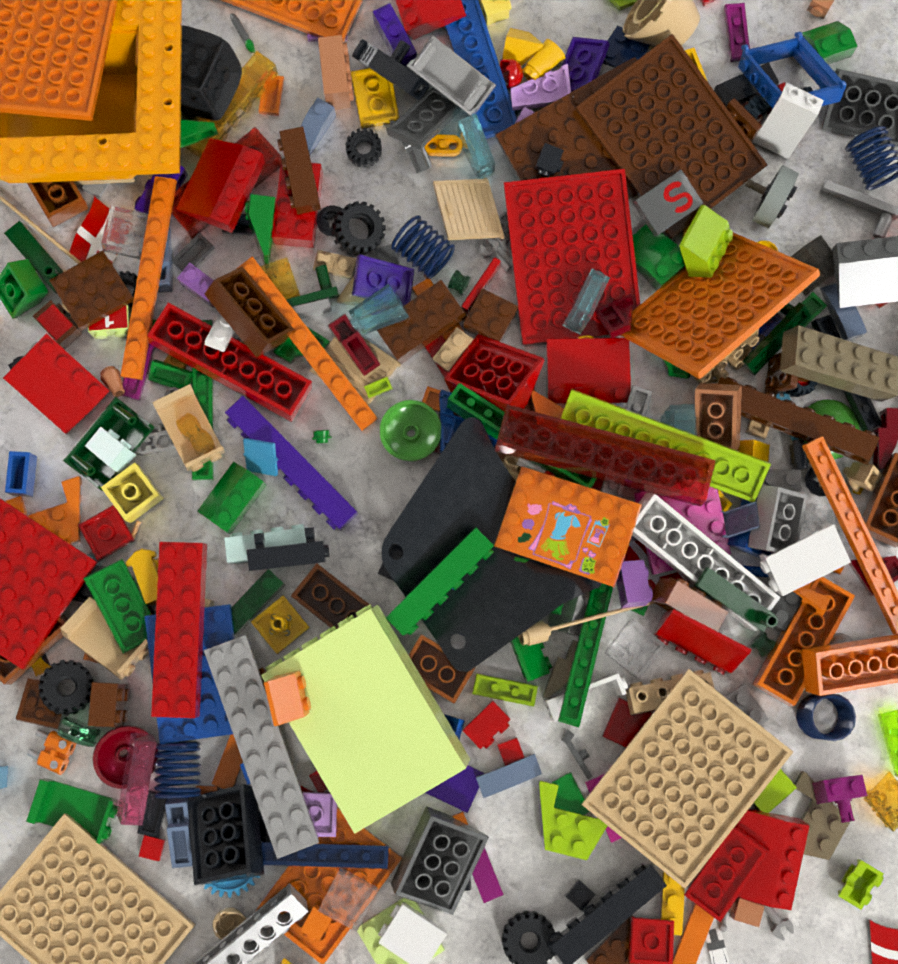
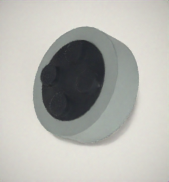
(774, 196)

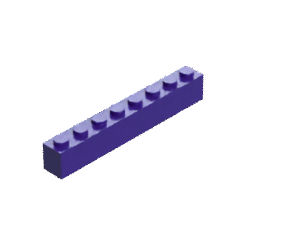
(293, 465)

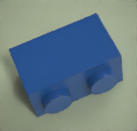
(21, 474)

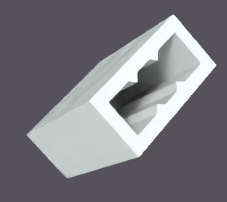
(411, 935)

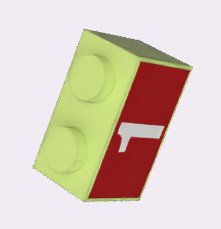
(113, 324)

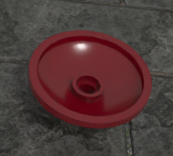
(106, 756)

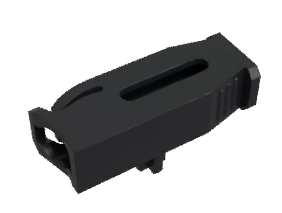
(391, 67)

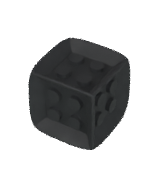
(207, 74)

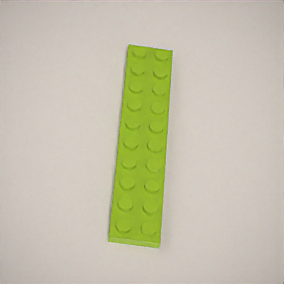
(733, 470)

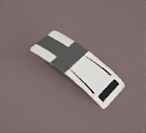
(717, 947)

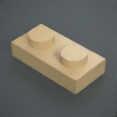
(452, 349)

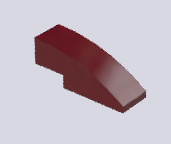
(353, 344)
(887, 437)

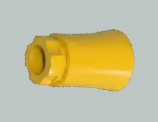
(543, 61)

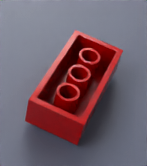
(289, 227)

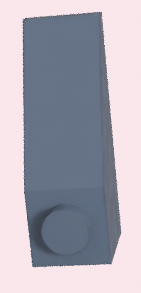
(317, 122)

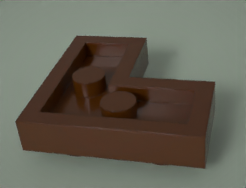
(33, 710)

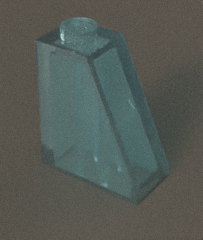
(476, 146)
(586, 301)
(378, 311)

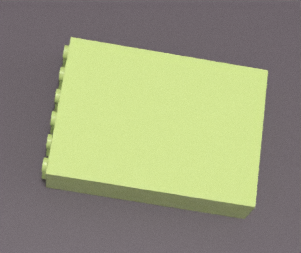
(370, 719)

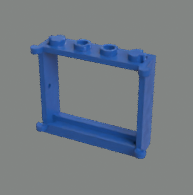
(831, 85)

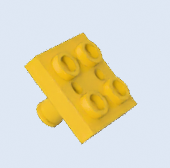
(280, 624)

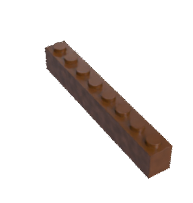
(805, 423)

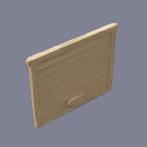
(468, 209)
(352, 373)

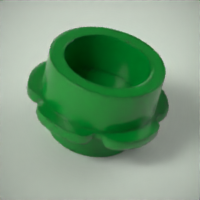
(321, 436)

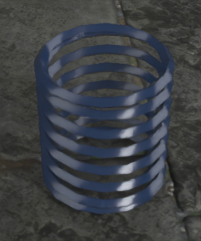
(881, 161)
(431, 267)
(845, 722)
(170, 756)

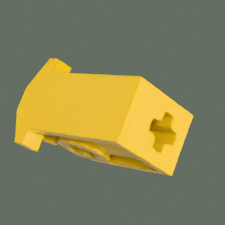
(146, 573)

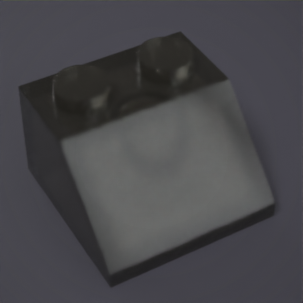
(820, 256)

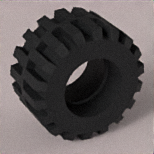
(369, 217)

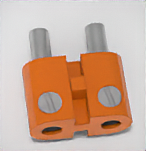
(56, 752)

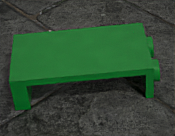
(87, 808)

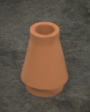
(111, 378)

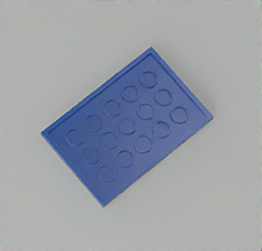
(212, 718)

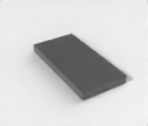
(424, 119)

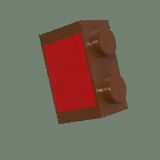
(57, 324)

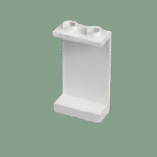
(788, 121)
(805, 560)
(618, 682)

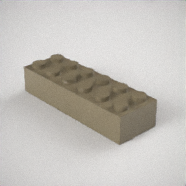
(839, 363)

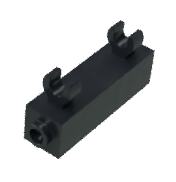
(287, 555)

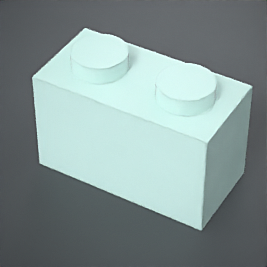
(110, 449)

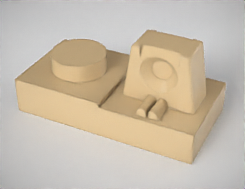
(336, 264)

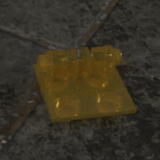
(282, 277)
(885, 801)

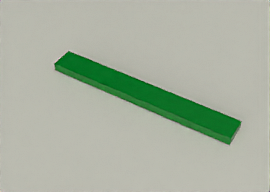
(203, 390)
(585, 657)

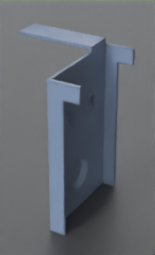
(741, 519)

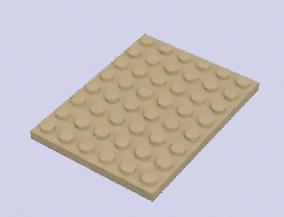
(687, 778)
(86, 906)

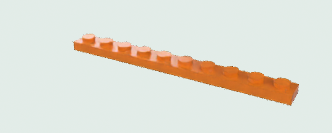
(148, 277)
(313, 351)
(854, 529)

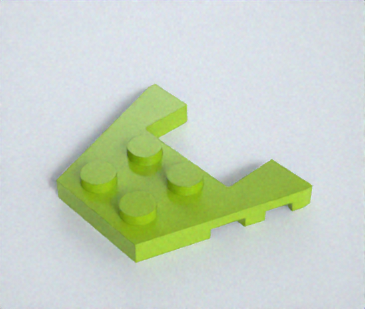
(565, 830)

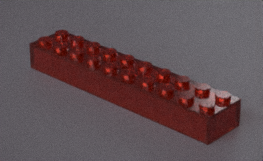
(605, 455)

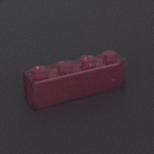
(136, 779)

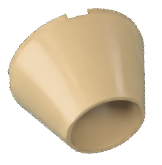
(657, 19)

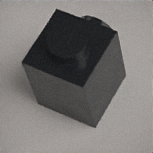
(549, 160)

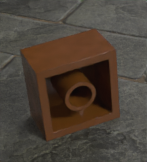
(490, 316)
(108, 704)

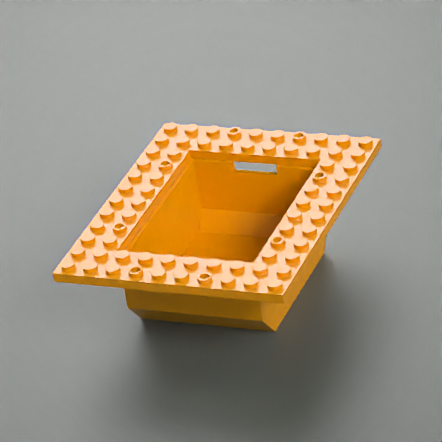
(131, 123)

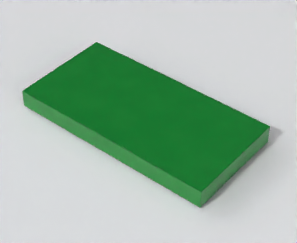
(120, 604)

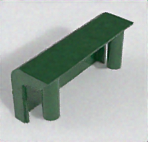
(123, 422)

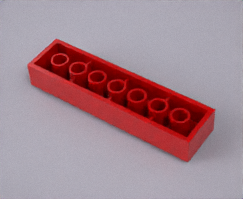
(237, 368)
(179, 630)

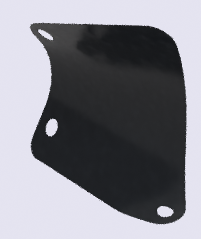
(503, 596)

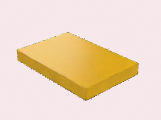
(374, 98)

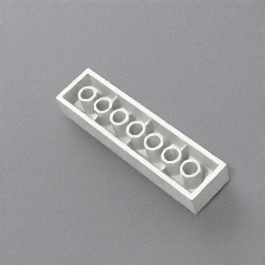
(691, 552)

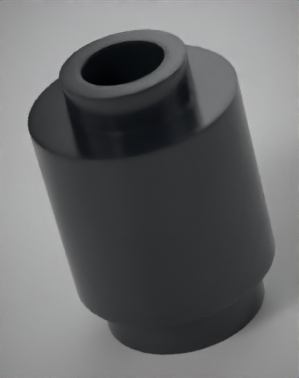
(797, 455)

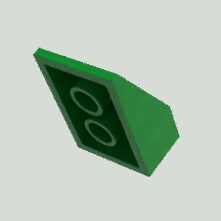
(260, 213)
(656, 257)

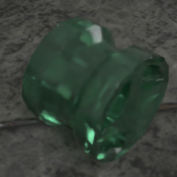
(459, 282)
(762, 644)

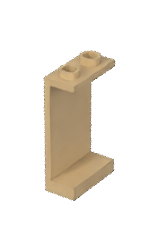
(172, 408)
(92, 635)

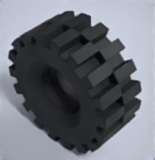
(65, 703)
(516, 928)

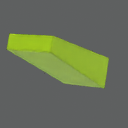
(378, 387)

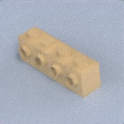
(648, 697)

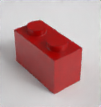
(486, 725)

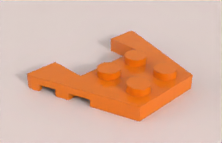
(63, 518)

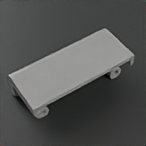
(452, 76)

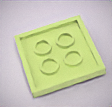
(369, 934)

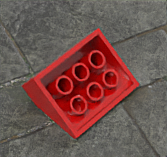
(428, 15)
(221, 183)
(588, 366)
(496, 372)
(56, 384)
(701, 642)
(778, 873)

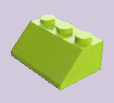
(705, 243)

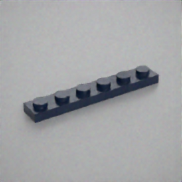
(330, 856)

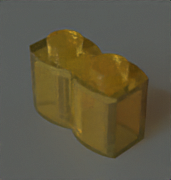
(191, 430)

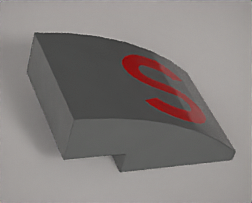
(667, 203)

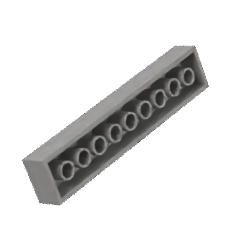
(261, 747)

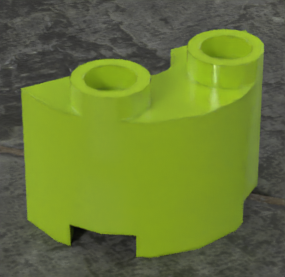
(859, 883)

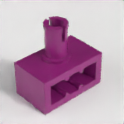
(841, 792)

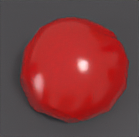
(511, 72)

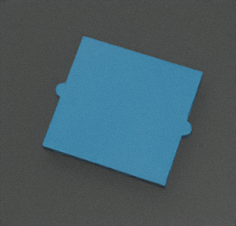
(260, 457)

